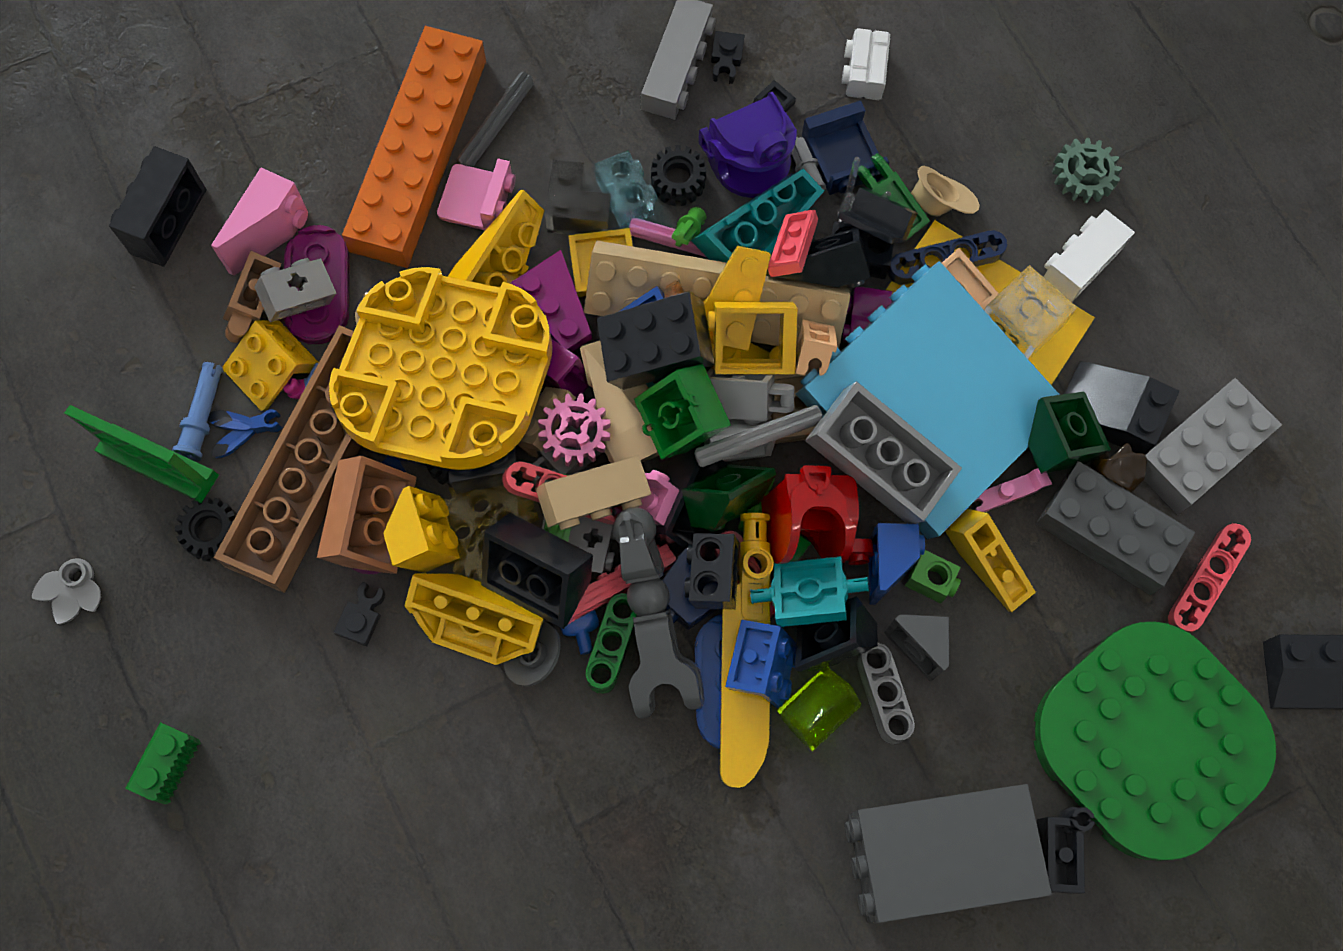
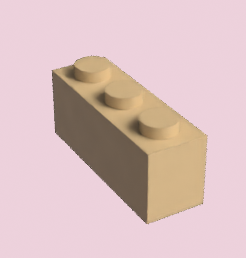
(593, 493)

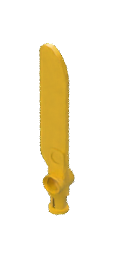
(745, 715)

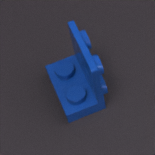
(762, 662)

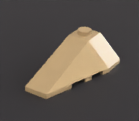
(625, 419)

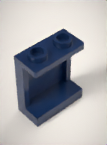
(835, 142)

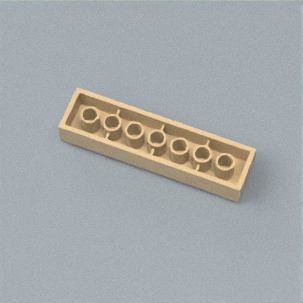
(626, 272)

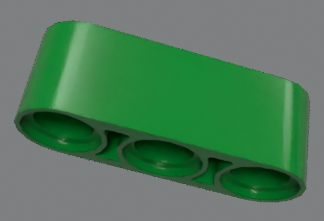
(607, 659)

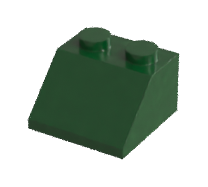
(1065, 432)
(726, 495)

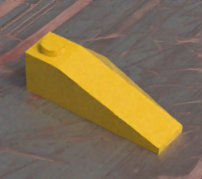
(504, 246)

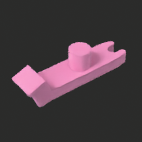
(1013, 490)

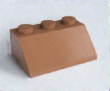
(359, 512)

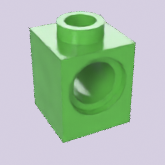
(919, 580)

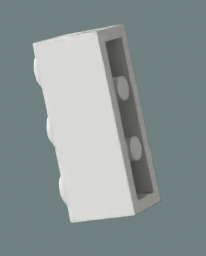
(1087, 255)

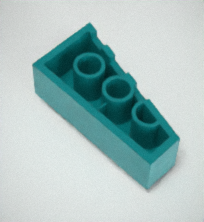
(759, 220)

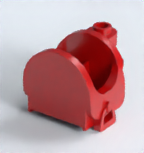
(820, 509)

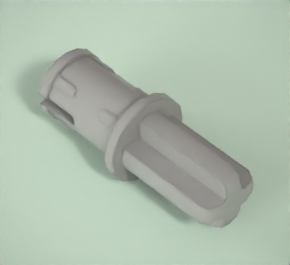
(804, 159)

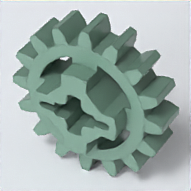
(1086, 170)

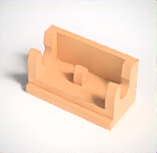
(815, 341)

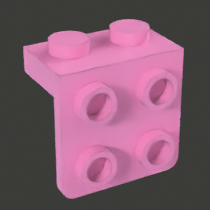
(476, 195)

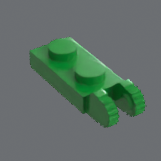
(894, 184)

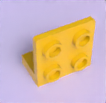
(267, 361)

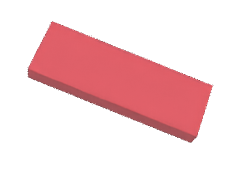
(793, 243)

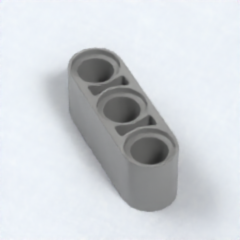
(883, 710)

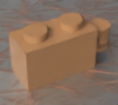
(245, 304)

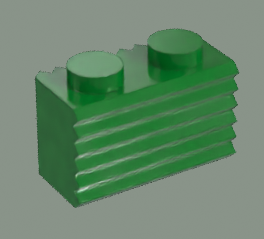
(163, 764)

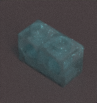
(626, 188)

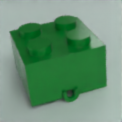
(681, 411)

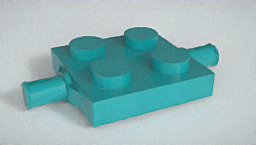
(809, 591)

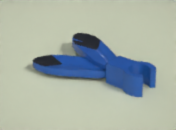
(242, 429)

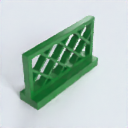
(147, 457)

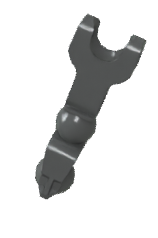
(653, 622)

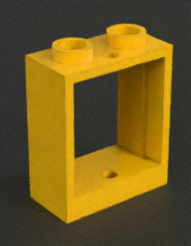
(787, 338)

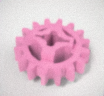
(562, 436)

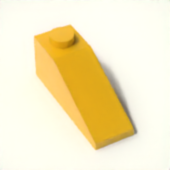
(990, 557)

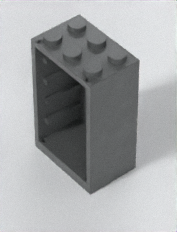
(947, 854)

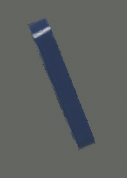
(945, 249)

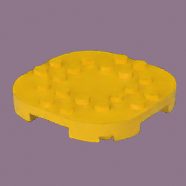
(442, 369)

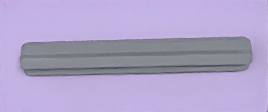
(758, 436)

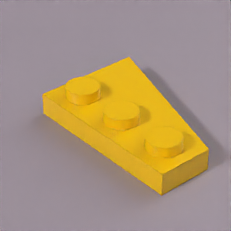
(739, 282)

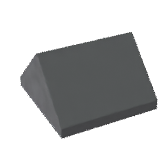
(922, 641)

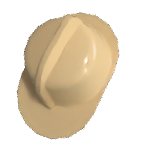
(941, 194)

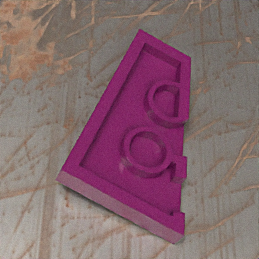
(557, 298)

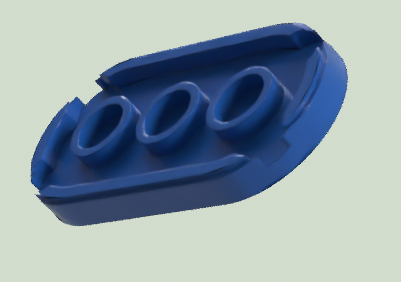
(708, 659)

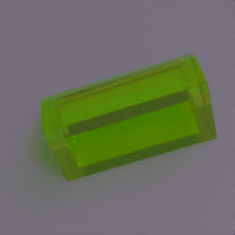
(819, 708)

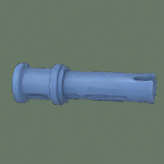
(195, 425)

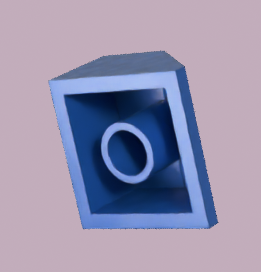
(895, 553)

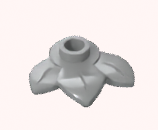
(66, 594)

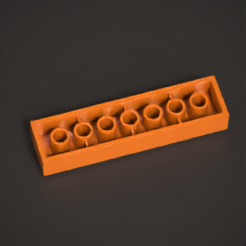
(415, 147)

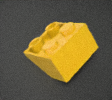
(420, 532)

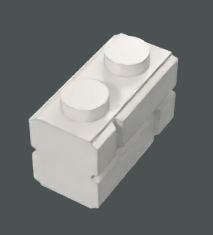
(867, 64)

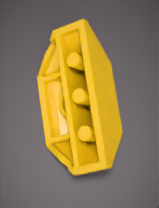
(471, 618)

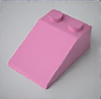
(261, 220)

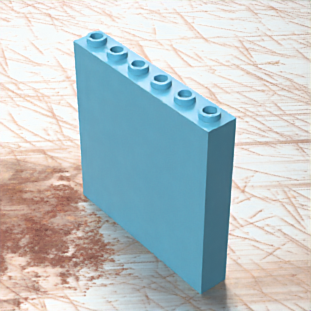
(947, 376)

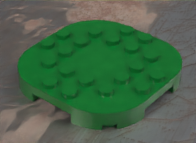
(1155, 741)

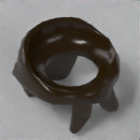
(1123, 468)

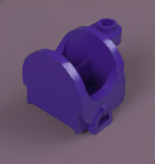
(750, 147)

